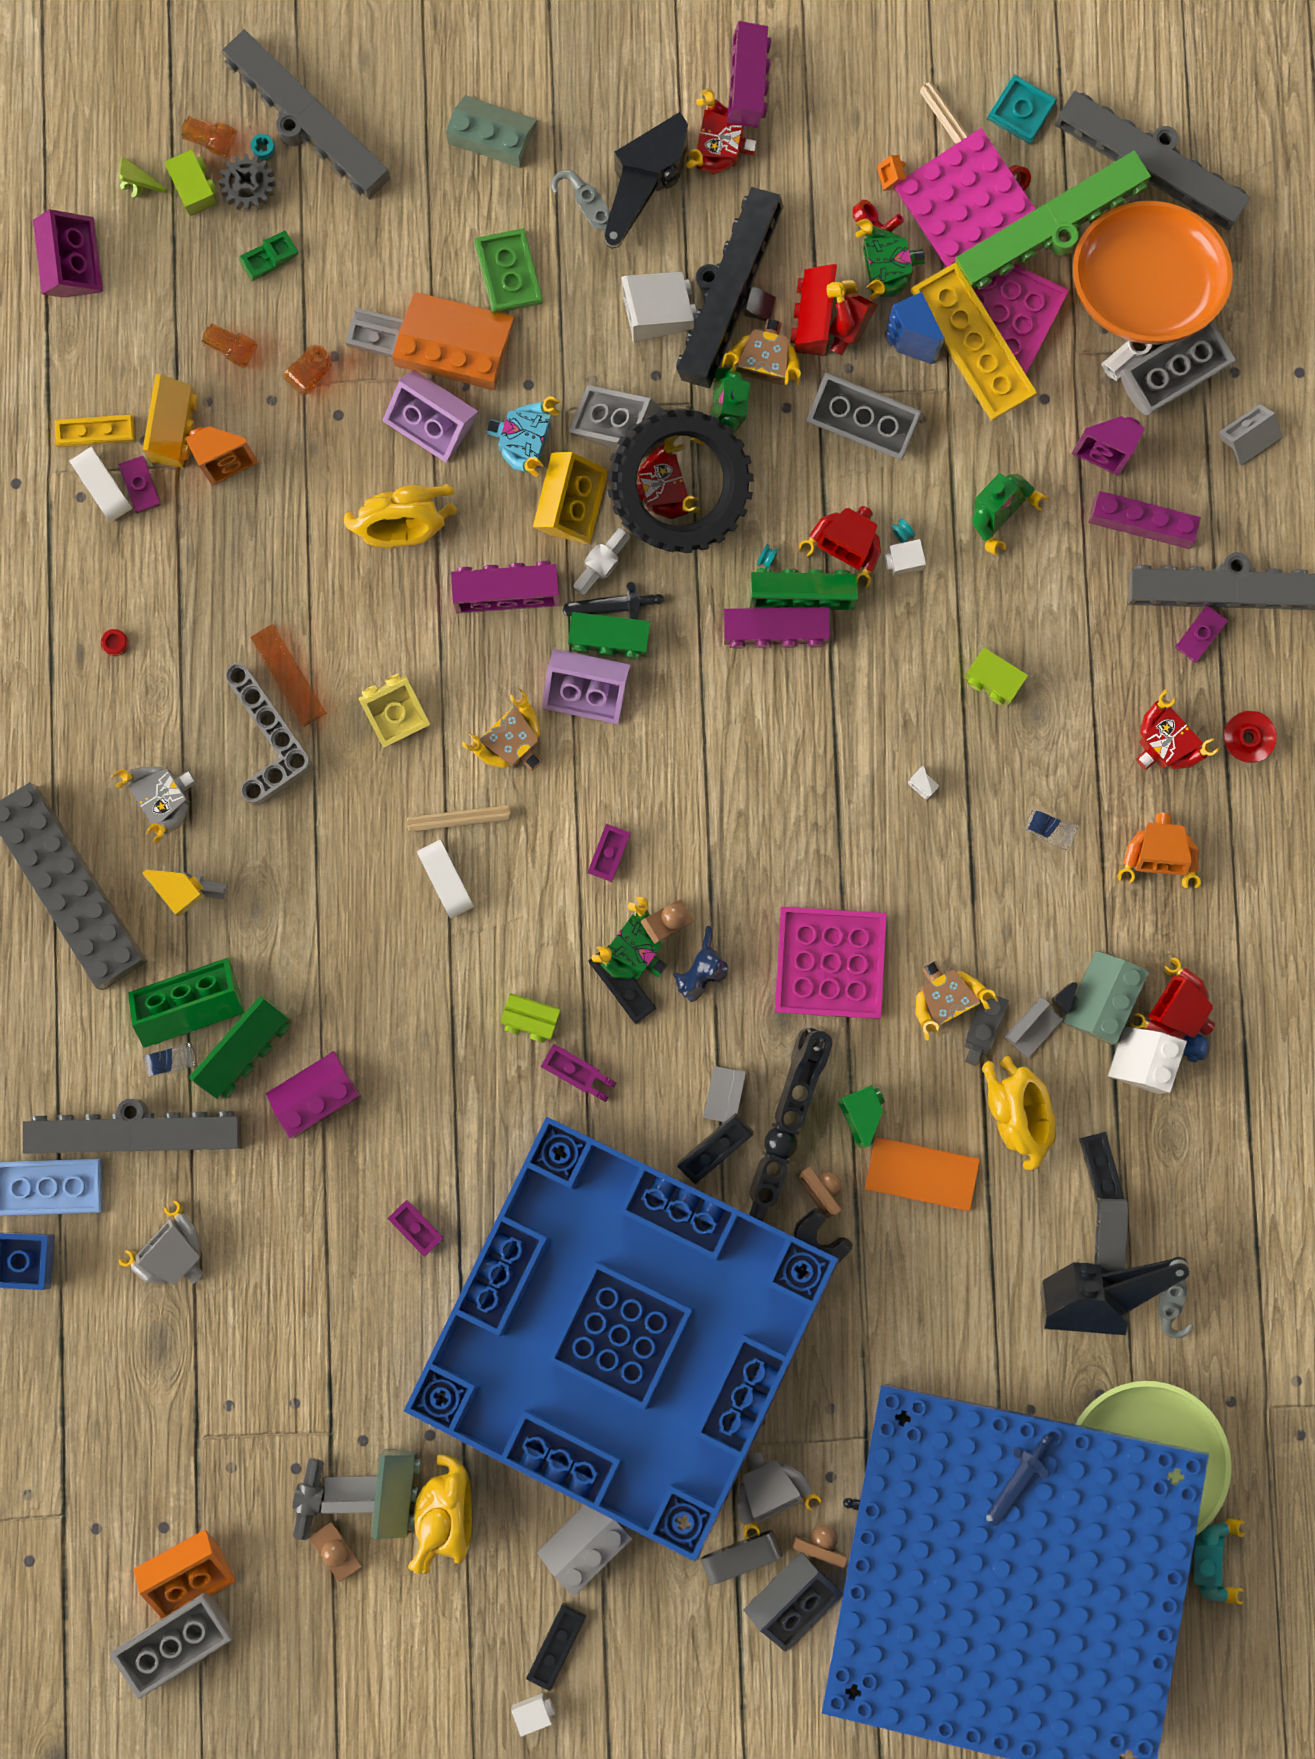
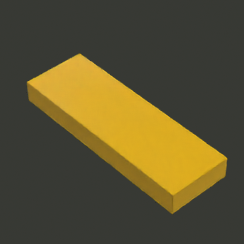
(95, 430)

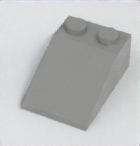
(608, 414)

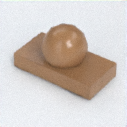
(667, 921)
(822, 1189)
(821, 1546)
(335, 1551)

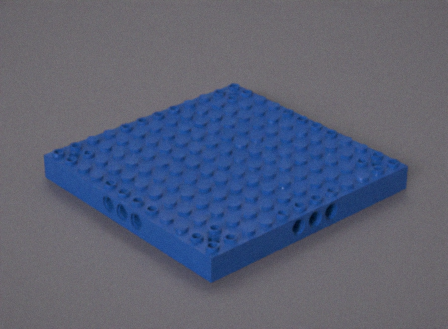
(621, 1337)
(1021, 1630)

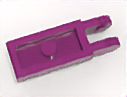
(575, 1071)

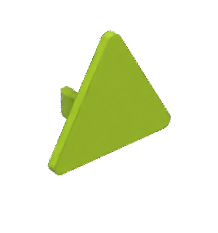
(137, 178)

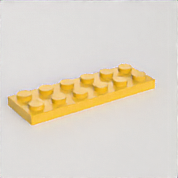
(975, 343)

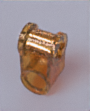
(306, 372)

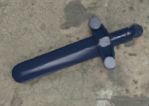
(1029, 1465)

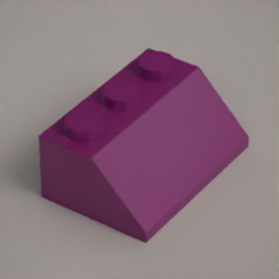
(67, 254)
(1109, 443)
(312, 1095)

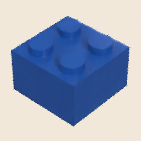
(26, 1260)

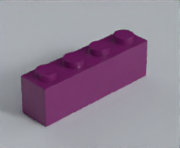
(748, 74)
(1144, 520)
(776, 626)

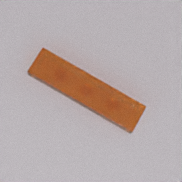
(288, 675)

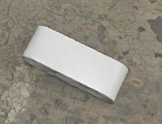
(100, 484)
(445, 879)

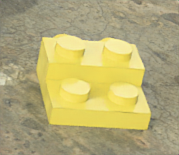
(393, 710)

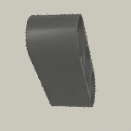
(1111, 1234)
(741, 1557)

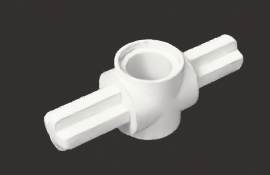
(601, 561)

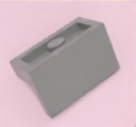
(1251, 433)
(1033, 1027)
(724, 1093)
(349, 1494)

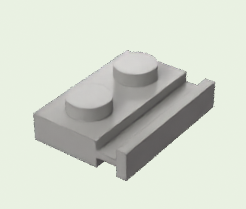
(373, 332)

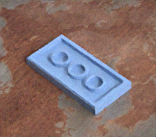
(51, 1187)

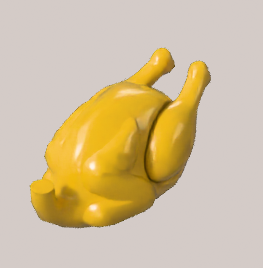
(401, 516)
(1021, 1111)
(443, 1516)

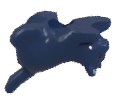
(706, 968)

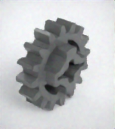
(249, 171)

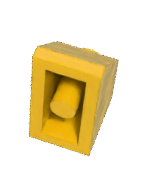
(176, 889)

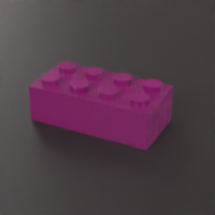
(505, 587)

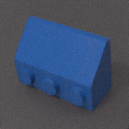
(914, 330)

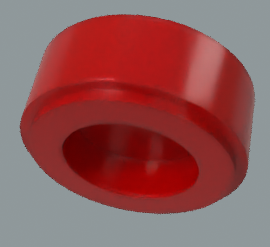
(114, 642)

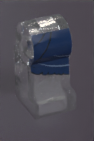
(1051, 829)
(170, 1060)

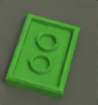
(508, 271)

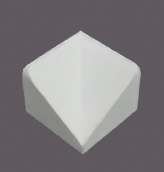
(923, 784)

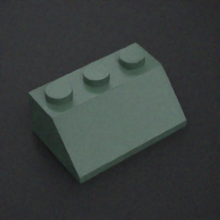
(490, 131)
(1106, 997)
(395, 1494)

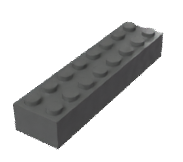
(67, 887)

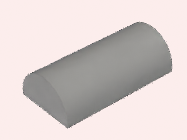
(1176, 369)
(864, 416)
(172, 1644)

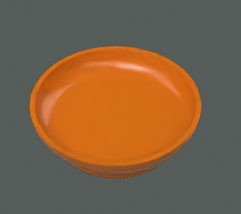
(1152, 272)

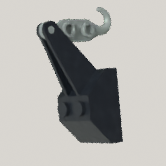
(643, 168)
(1095, 1301)

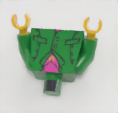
(887, 260)
(729, 399)
(998, 503)
(632, 948)

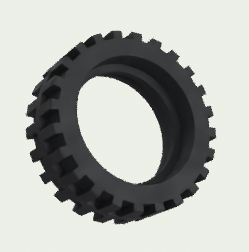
(735, 480)

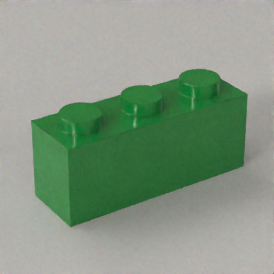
(609, 635)

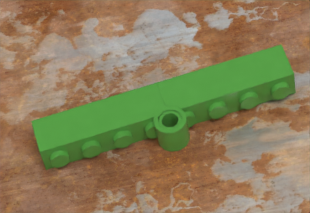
(1054, 220)

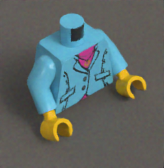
(524, 434)

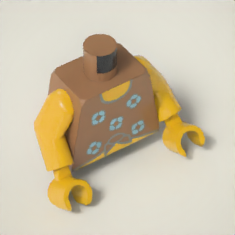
(765, 356)
(510, 738)
(947, 997)

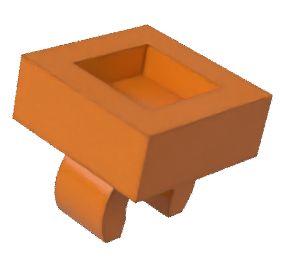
(891, 172)

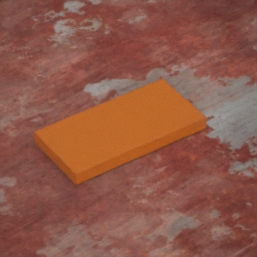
(922, 1173)

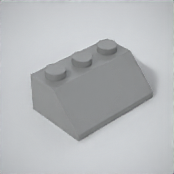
(583, 1548)

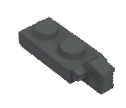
(984, 1029)

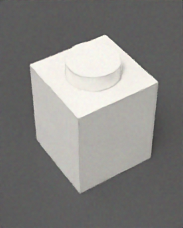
(905, 558)
(533, 1714)

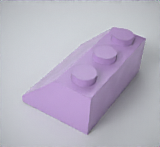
(429, 415)
(585, 686)

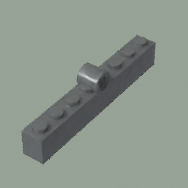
(306, 114)
(1168, 169)
(1222, 587)
(132, 1134)

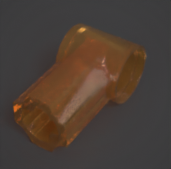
(215, 138)
(236, 348)

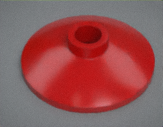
(1262, 733)

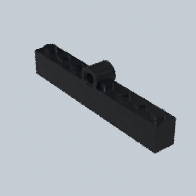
(728, 286)

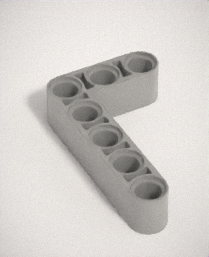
(272, 733)

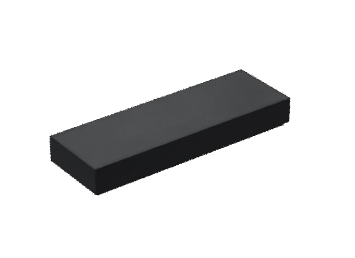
(627, 993)
(715, 1148)
(1101, 1167)
(556, 1647)

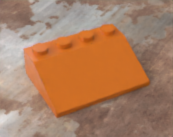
(453, 341)

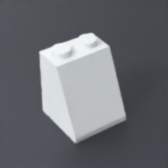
(657, 304)
(1147, 1059)

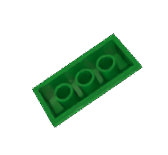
(803, 589)
(185, 1003)
(240, 1048)

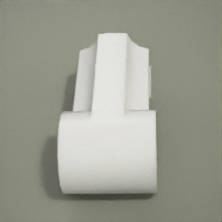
(1123, 358)

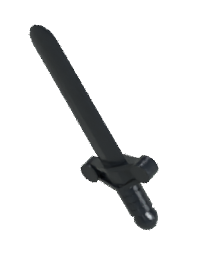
(630, 602)

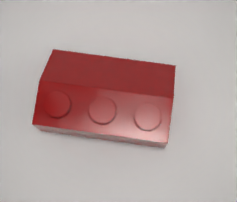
(813, 310)

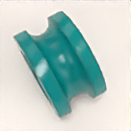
(265, 139)
(903, 531)
(767, 556)

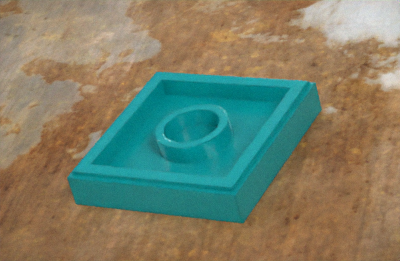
(1022, 109)

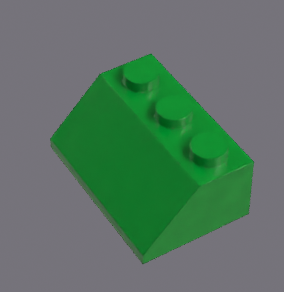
(862, 1113)

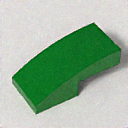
(268, 257)

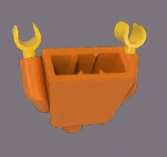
(1163, 850)

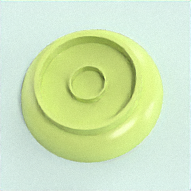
(1171, 1417)

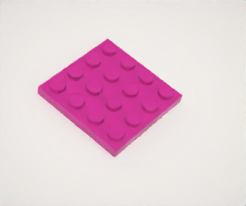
(963, 196)
(1022, 310)
(830, 962)

